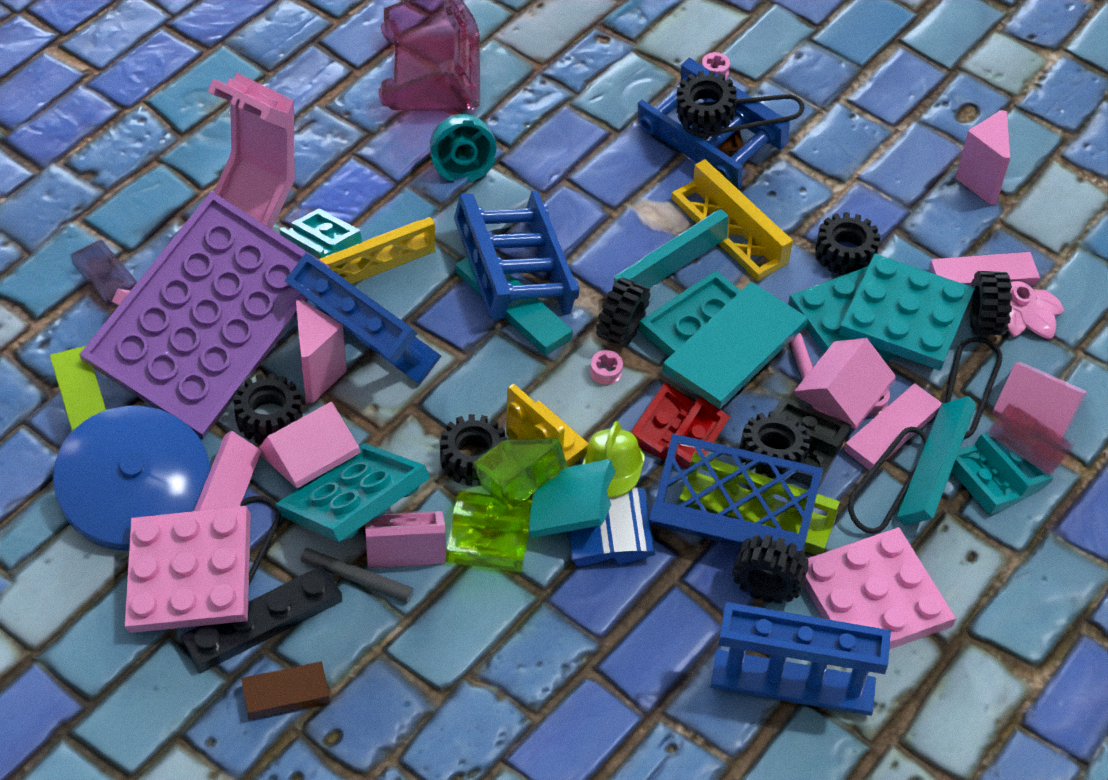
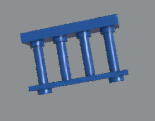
(657, 122)
(490, 269)
(363, 318)
(806, 639)

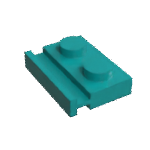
(322, 234)

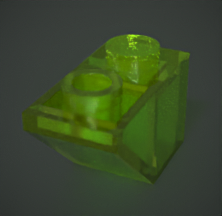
(519, 468)

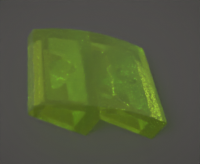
(488, 533)

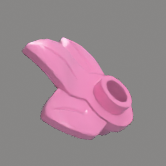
(1033, 310)

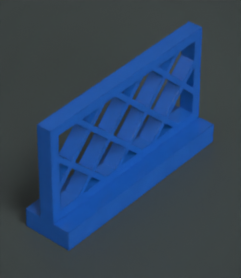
(719, 526)

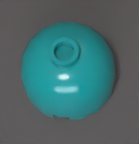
(462, 148)

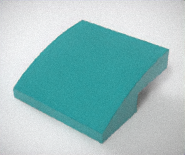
(997, 474)
(572, 499)

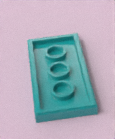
(735, 344)

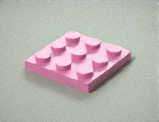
(188, 569)
(878, 586)

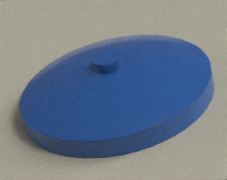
(127, 468)

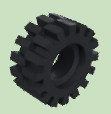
(706, 116)
(849, 230)
(990, 303)
(623, 312)
(262, 393)
(778, 432)
(463, 434)
(770, 569)

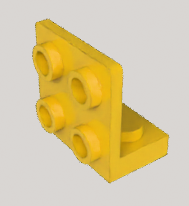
(535, 421)

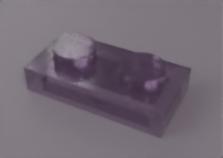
(102, 270)

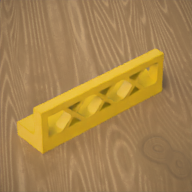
(744, 220)
(384, 251)

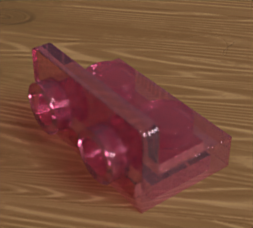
(1031, 438)

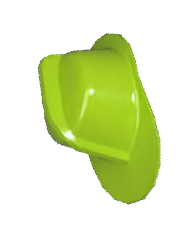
(624, 453)

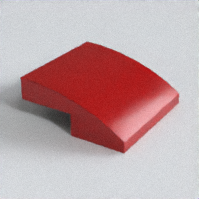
(679, 415)

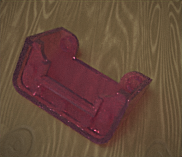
(433, 56)

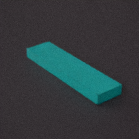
(678, 251)
(527, 315)
(936, 461)

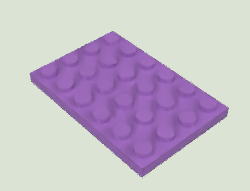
(201, 315)

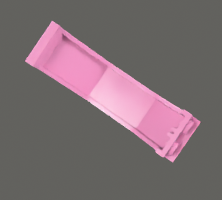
(261, 151)

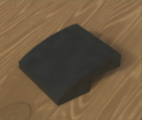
(825, 436)

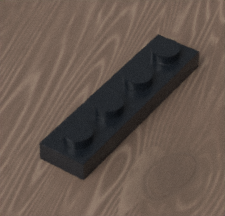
(267, 617)

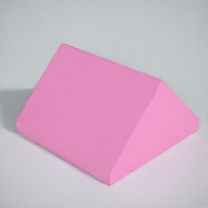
(986, 157)
(321, 350)
(847, 381)
(1041, 396)
(310, 446)
(406, 539)

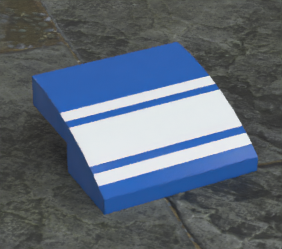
(622, 536)

